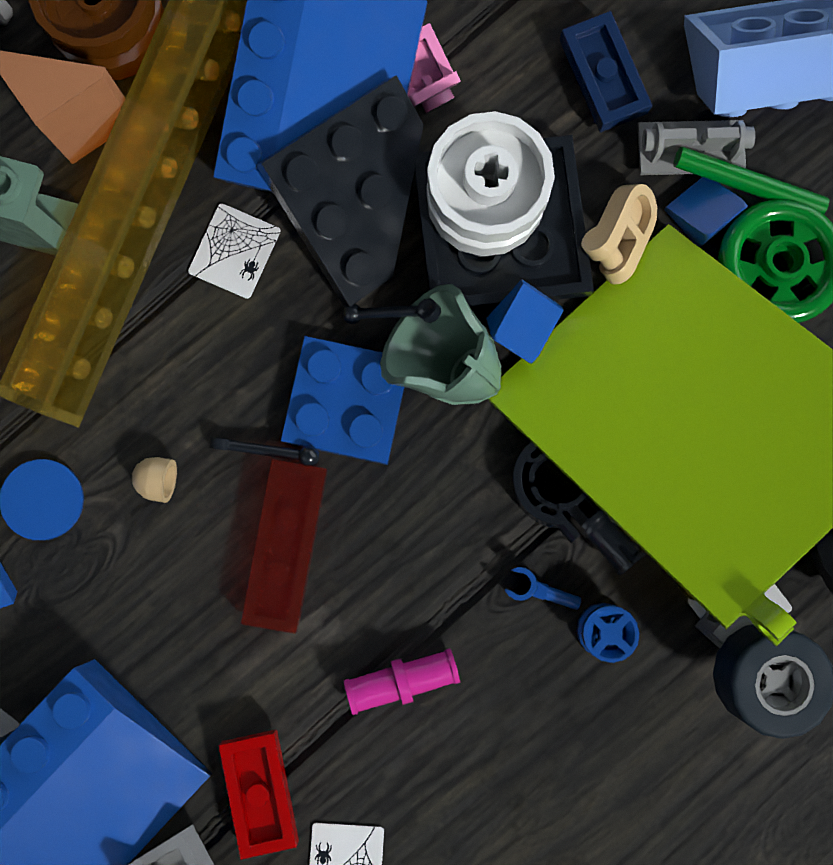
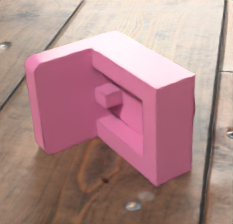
(431, 73)

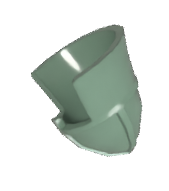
(444, 358)

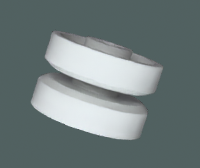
(492, 152)

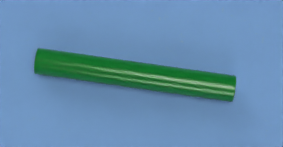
(745, 179)

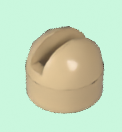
(155, 478)

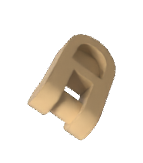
(622, 232)

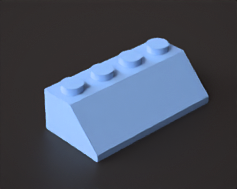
(762, 55)

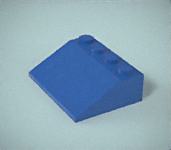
(303, 66)
(90, 776)

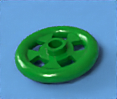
(806, 225)

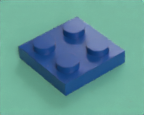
(342, 402)

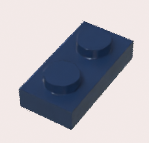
(605, 71)

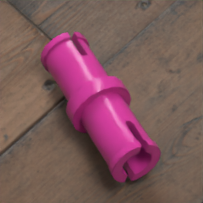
(401, 681)

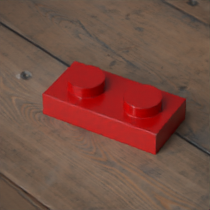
(258, 794)

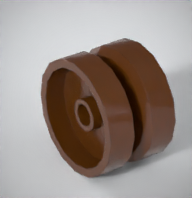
(100, 31)

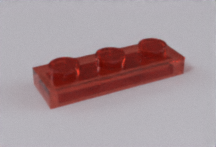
(284, 546)

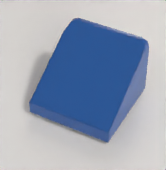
(705, 210)
(524, 321)

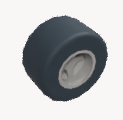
(793, 692)

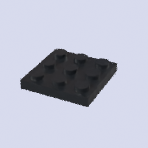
(548, 259)

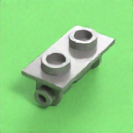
(720, 139)

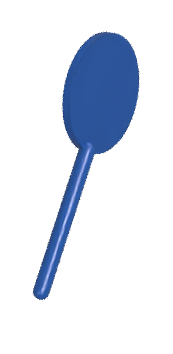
(41, 499)

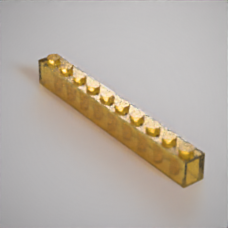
(124, 209)

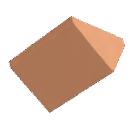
(65, 100)

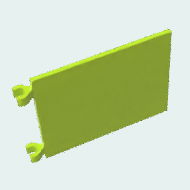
(690, 425)

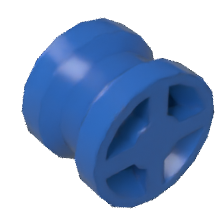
(616, 639)

